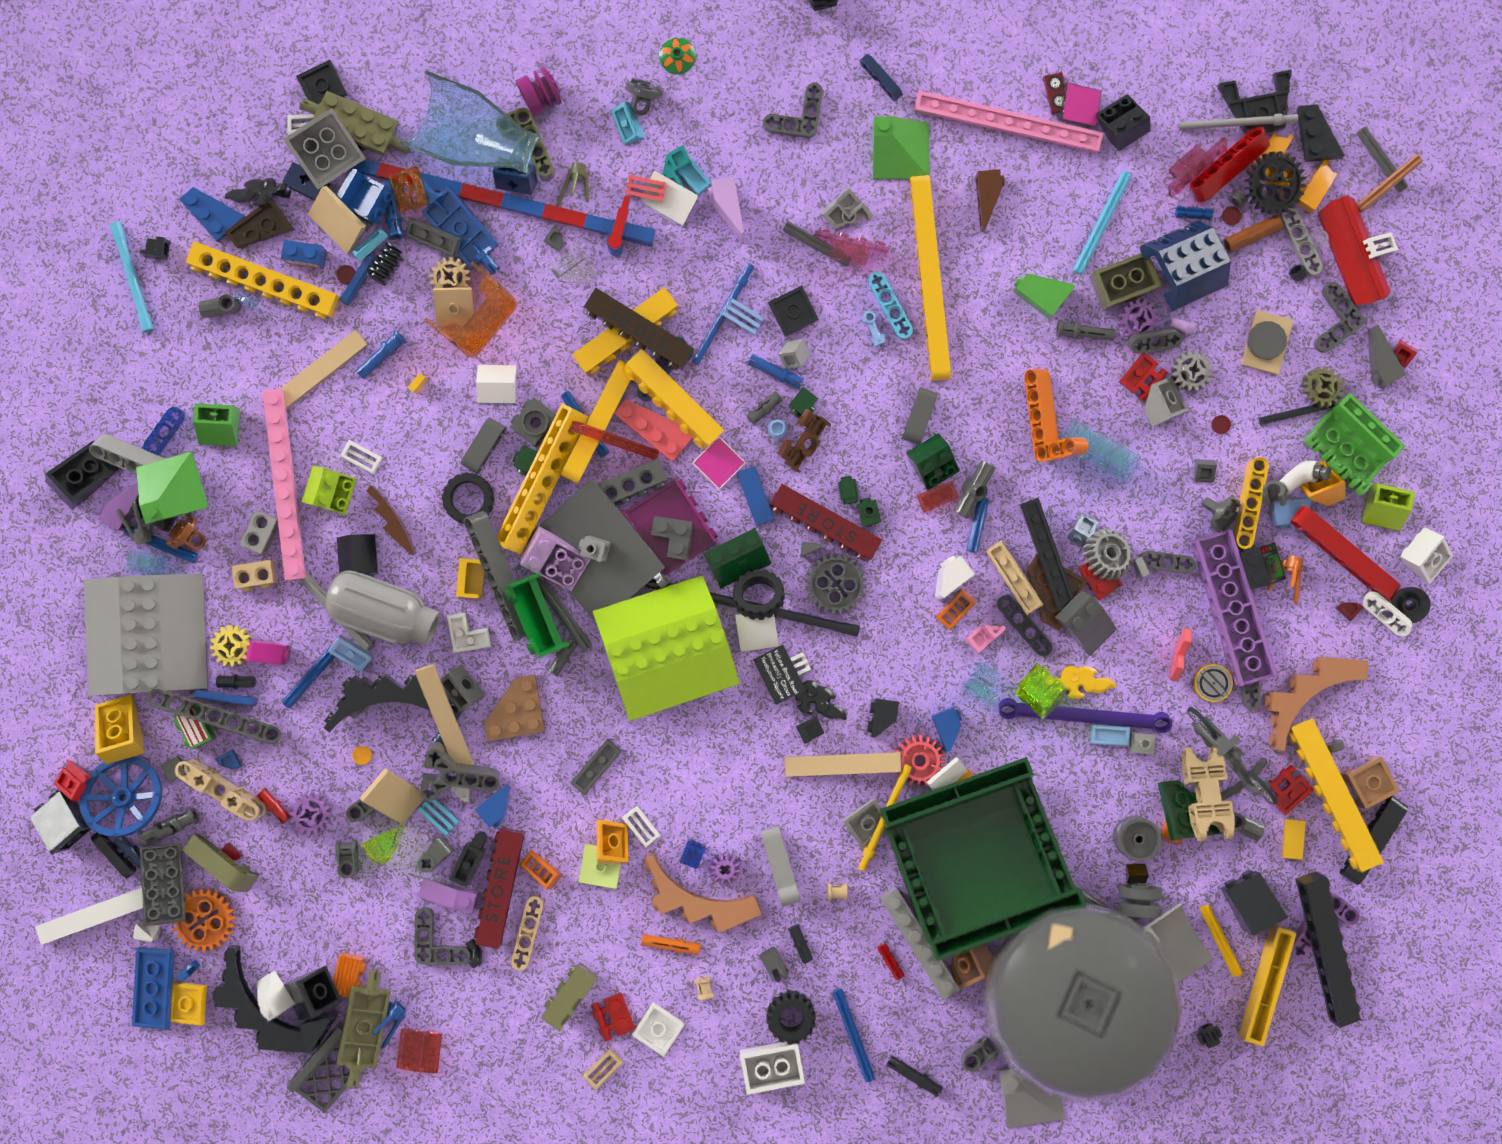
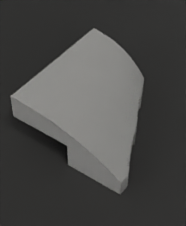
(845, 210)

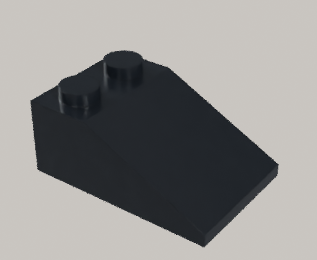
(79, 476)

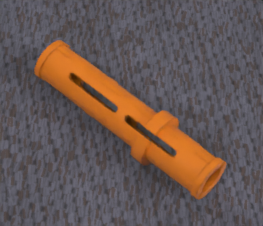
(679, 946)

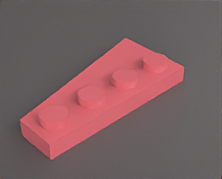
(654, 428)

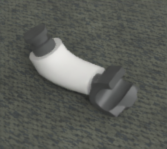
(1302, 473)

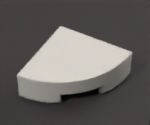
(462, 793)

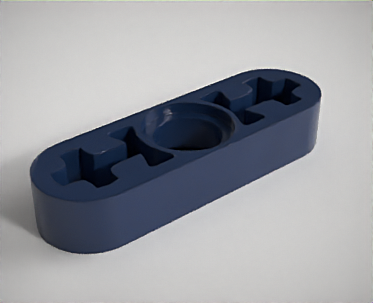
(881, 76)

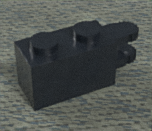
(469, 860)

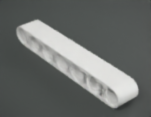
(90, 916)

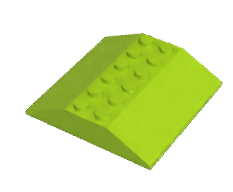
(666, 647)

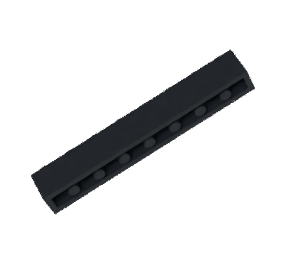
(1328, 949)

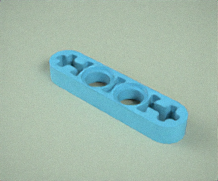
(893, 304)

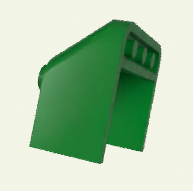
(534, 616)

